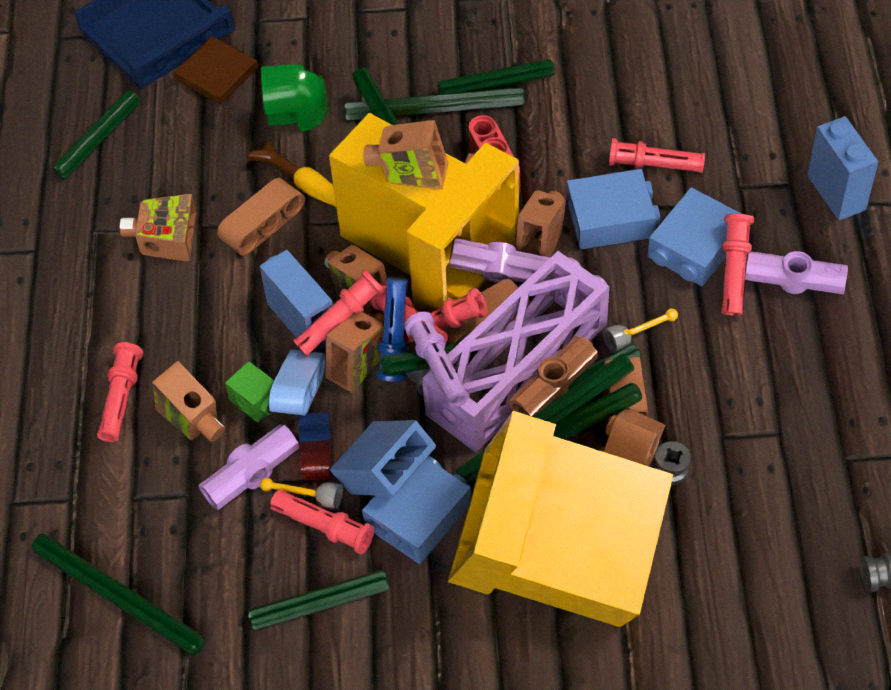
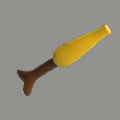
(304, 178)

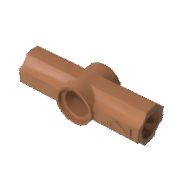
(564, 367)

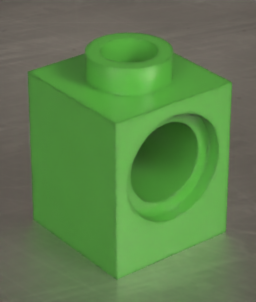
(250, 391)

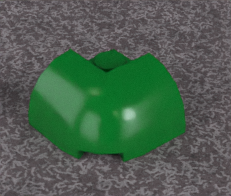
(293, 96)

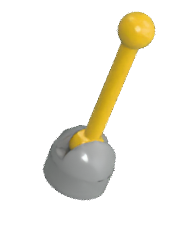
(620, 336)
(327, 495)

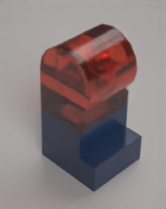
(315, 446)

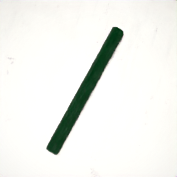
(442, 103)
(567, 403)
(118, 594)

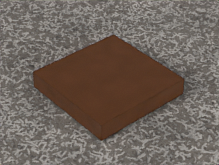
(216, 70)

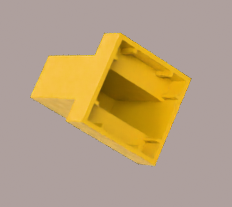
(418, 224)
(561, 523)

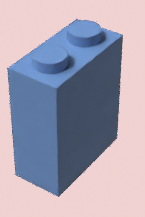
(842, 168)
(612, 208)
(691, 237)
(293, 293)
(383, 458)
(420, 510)

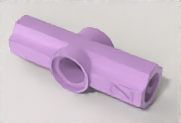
(494, 261)
(796, 272)
(248, 466)

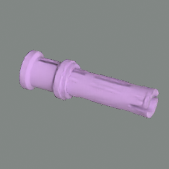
(431, 347)

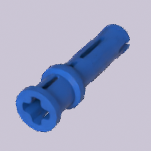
(393, 325)

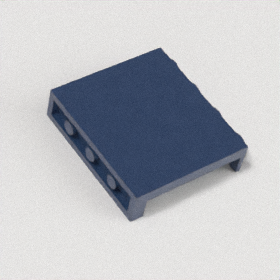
(151, 35)

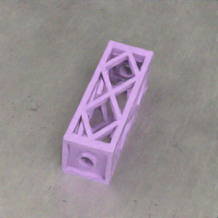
(570, 286)

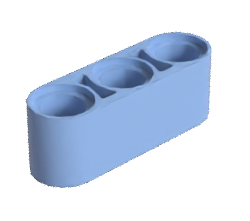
(297, 382)

